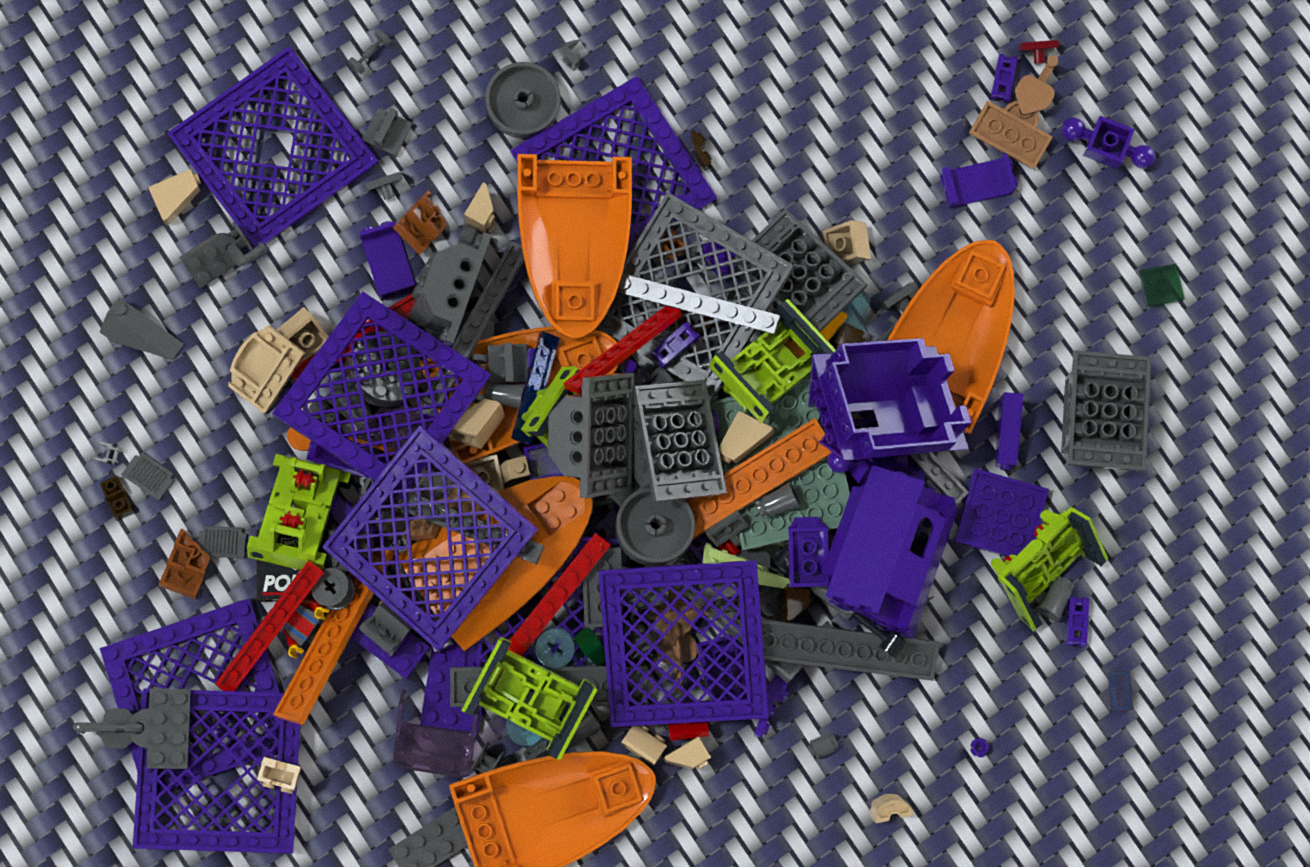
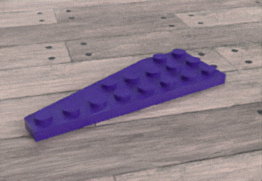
(436, 703)

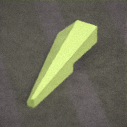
(764, 576)

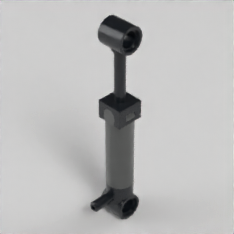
(891, 642)

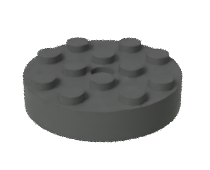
(520, 81)
(383, 390)
(641, 541)

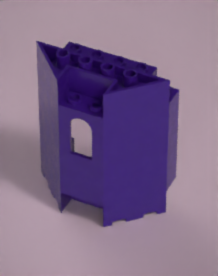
(903, 388)
(871, 548)

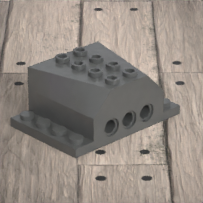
(819, 282)
(446, 288)
(1106, 411)
(594, 434)
(676, 442)

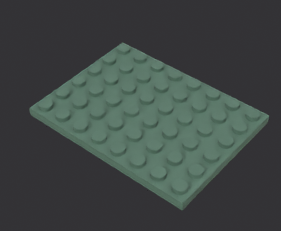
(818, 488)

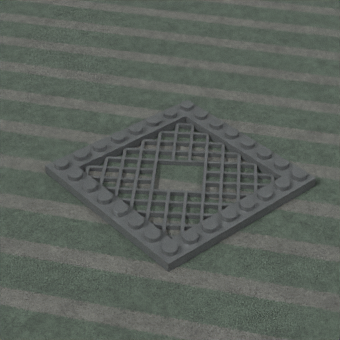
(673, 208)

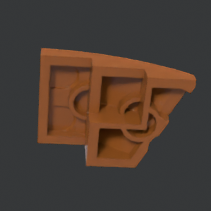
(421, 223)
(185, 567)

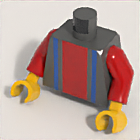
(303, 625)

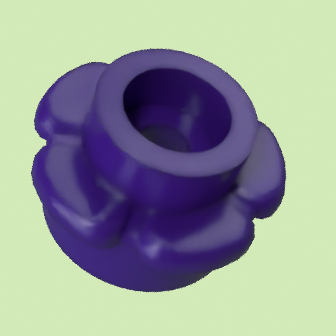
(984, 747)

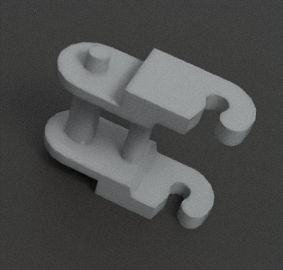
(110, 447)

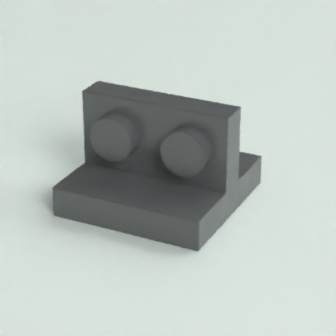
(387, 131)
(507, 363)
(386, 628)

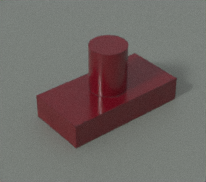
(1038, 49)

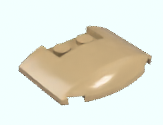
(264, 367)

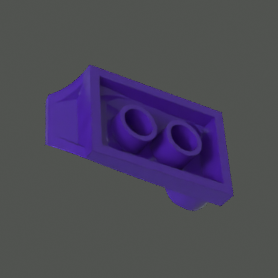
(807, 552)

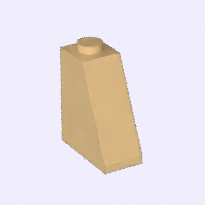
(175, 194)
(478, 423)
(743, 438)
(515, 471)

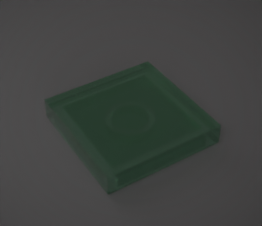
(1161, 285)

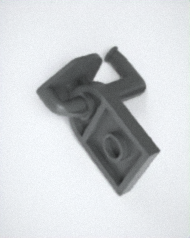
(219, 255)

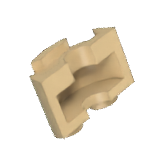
(279, 774)
(887, 805)

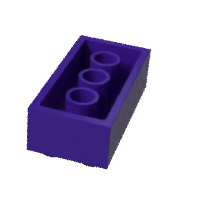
(404, 660)
(724, 661)

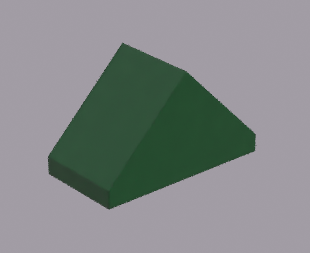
(591, 646)

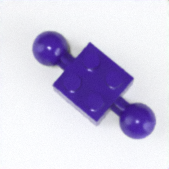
(1108, 142)
(861, 467)

